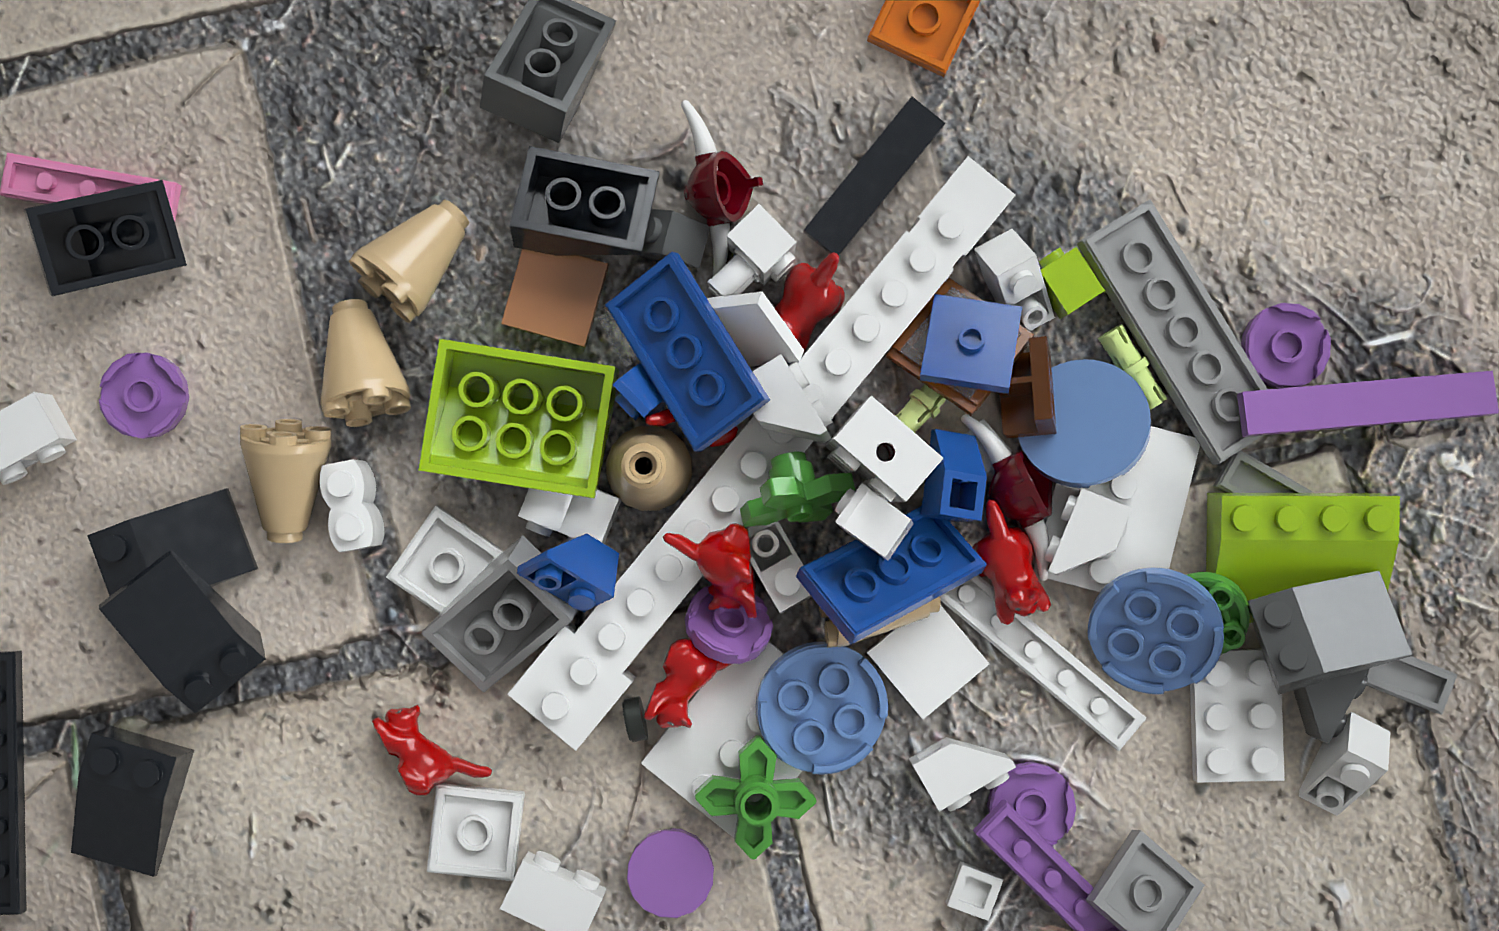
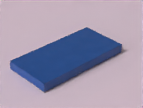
(687, 352)
(868, 592)

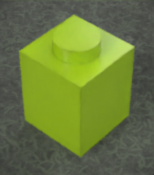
(1068, 281)

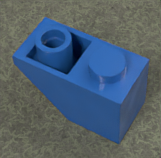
(638, 393)
(958, 482)
(575, 571)

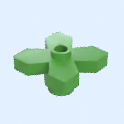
(795, 493)
(730, 796)

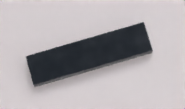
(874, 177)

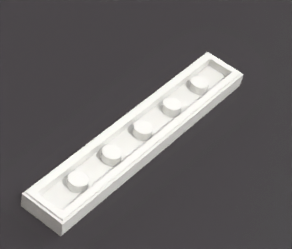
(1047, 663)

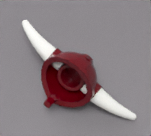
(717, 186)
(1018, 490)

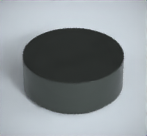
(634, 719)

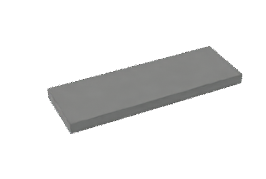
(1175, 326)

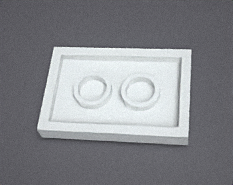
(1237, 721)

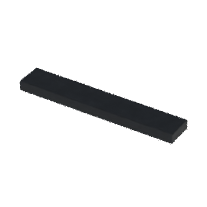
(12, 789)

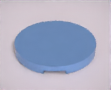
(1099, 426)
(1156, 630)
(821, 707)

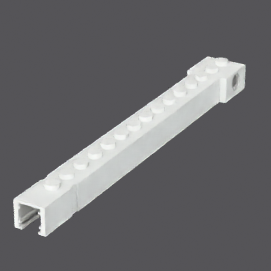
(586, 667)

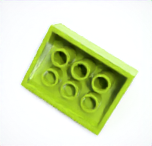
(518, 418)
(1300, 538)

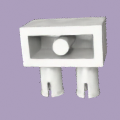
(760, 253)

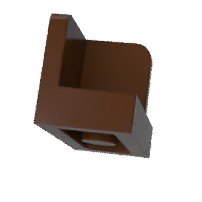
(1030, 400)

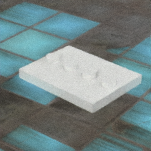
(1157, 494)
(721, 725)

